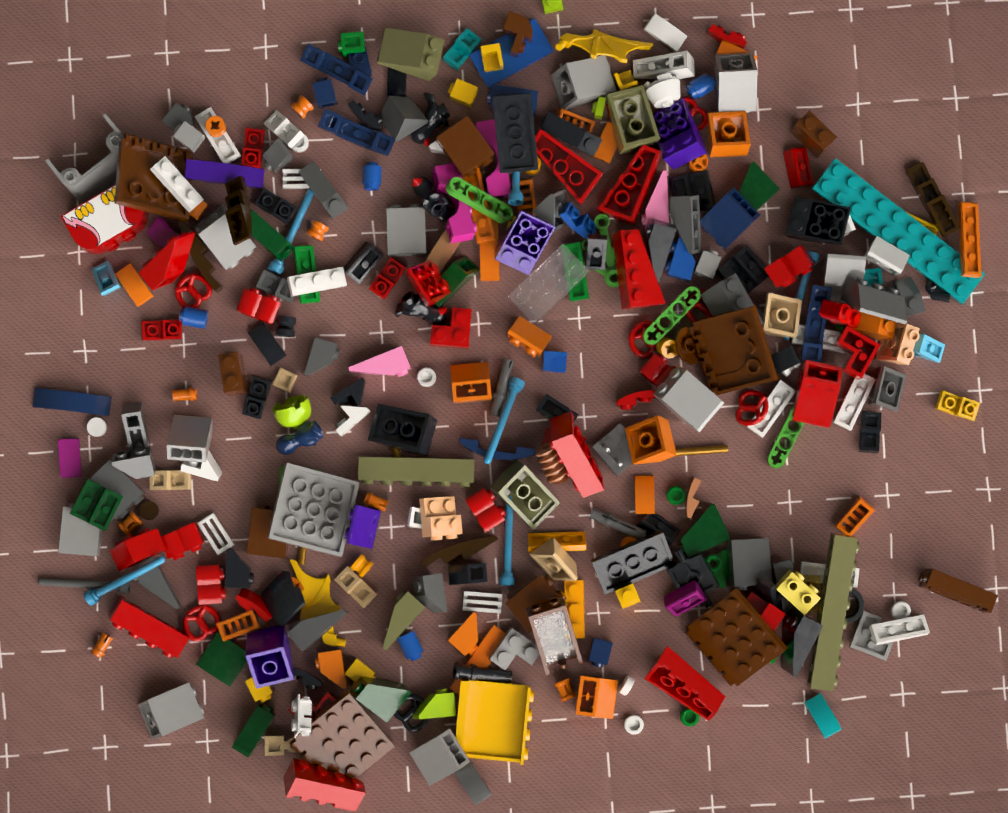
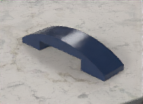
(336, 68)
(356, 133)
(814, 325)
(72, 401)
(521, 452)

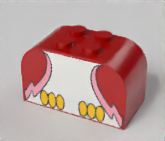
(103, 225)

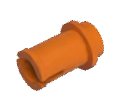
(185, 394)
(375, 501)
(100, 647)

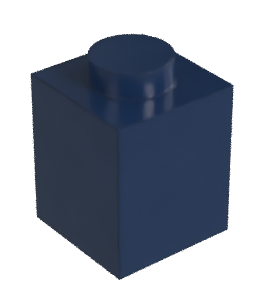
(324, 93)
(600, 652)

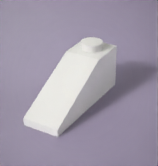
(676, 63)

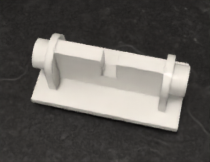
(300, 708)

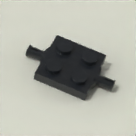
(693, 569)

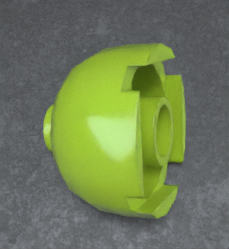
(293, 412)

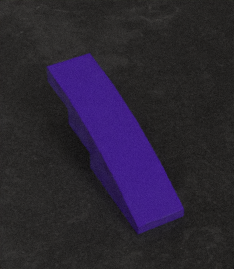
(222, 173)

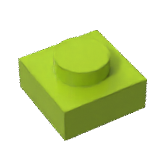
(552, 6)
(598, 108)

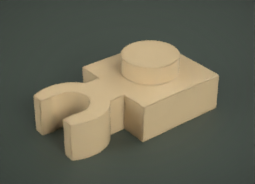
(276, 745)

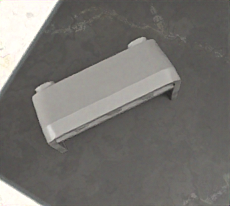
(99, 177)

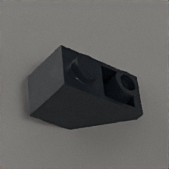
(467, 574)

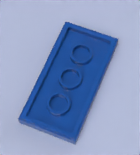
(532, 53)

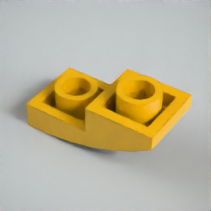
(957, 405)

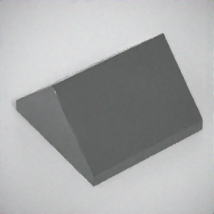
(401, 117)
(551, 207)
(887, 389)

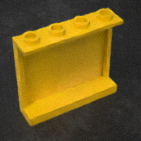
(494, 720)

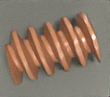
(551, 464)

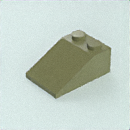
(411, 52)
(632, 119)
(528, 495)
(404, 613)

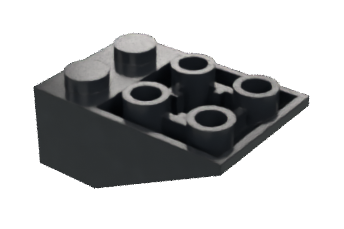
(817, 221)

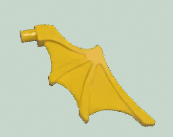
(602, 44)
(318, 601)

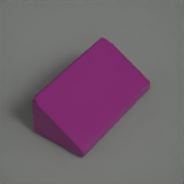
(160, 232)
(69, 458)
(684, 598)

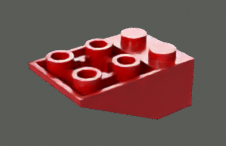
(168, 261)
(428, 282)
(817, 393)

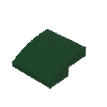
(96, 505)
(222, 659)

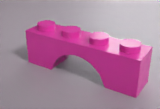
(497, 183)
(459, 226)

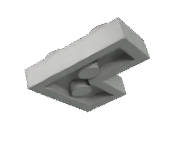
(863, 640)
(511, 645)

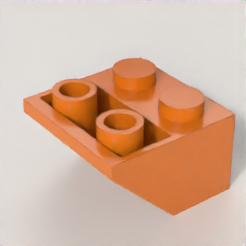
(528, 336)
(470, 382)
(596, 697)

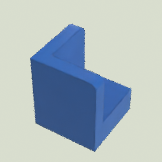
(554, 361)

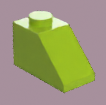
(437, 705)

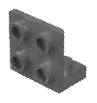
(614, 450)

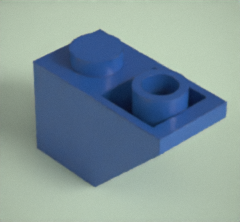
(682, 262)

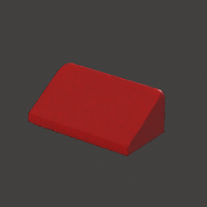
(798, 167)

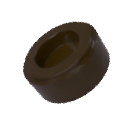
(149, 510)

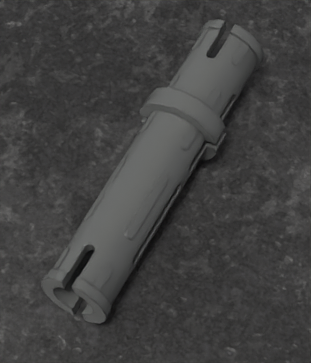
(499, 394)
(616, 523)

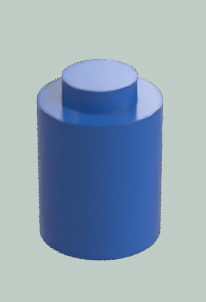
(194, 317)
(410, 646)

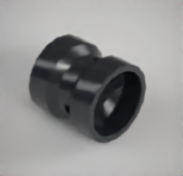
(288, 322)

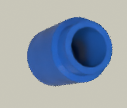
(700, 86)
(371, 176)

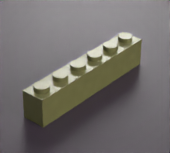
(416, 470)

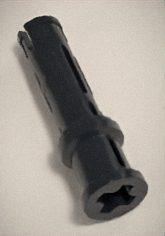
(473, 672)

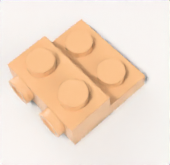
(900, 348)
(440, 518)

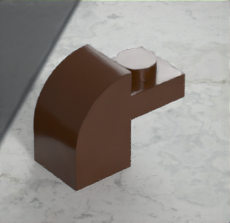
(518, 27)

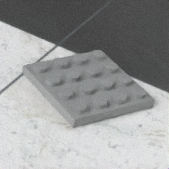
(312, 509)

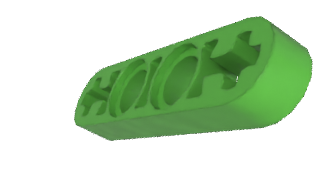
(480, 197)
(673, 317)
(784, 432)

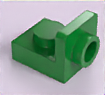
(351, 43)

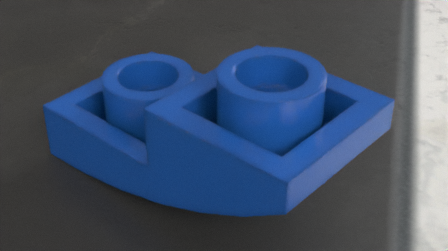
(579, 223)

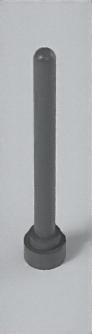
(123, 589)

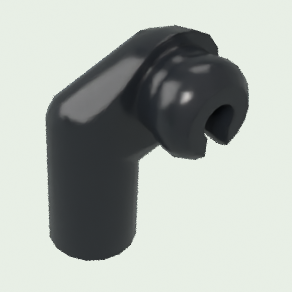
(935, 293)

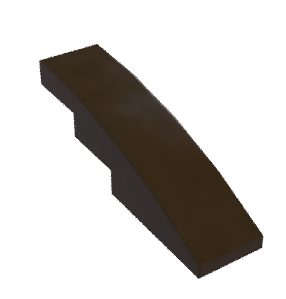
(932, 199)
(238, 210)
(197, 251)
(466, 548)

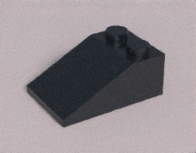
(403, 429)
(799, 636)

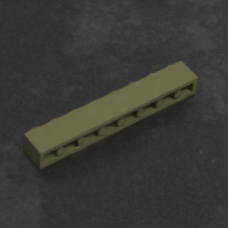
(832, 611)

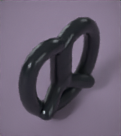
(409, 714)

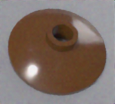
(685, 346)

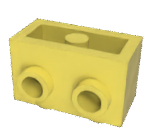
(797, 592)

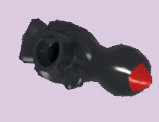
(436, 117)
(433, 201)
(414, 306)

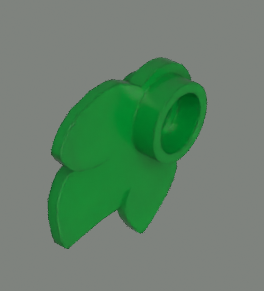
(721, 569)

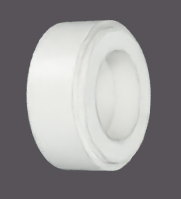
(301, 145)
(426, 377)
(97, 427)
(900, 610)
(626, 685)
(633, 724)

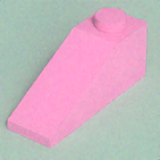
(658, 204)
(389, 363)

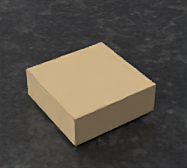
(285, 380)

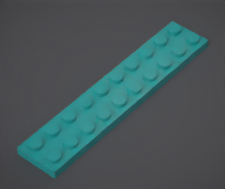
(889, 222)

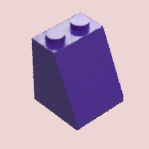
(269, 656)

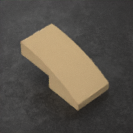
(170, 480)
(355, 587)

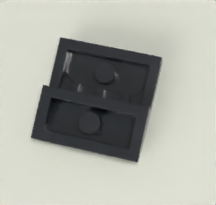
(694, 184)
(747, 267)
(283, 598)

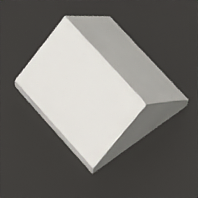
(887, 256)

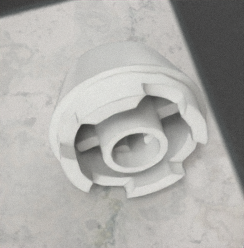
(663, 91)

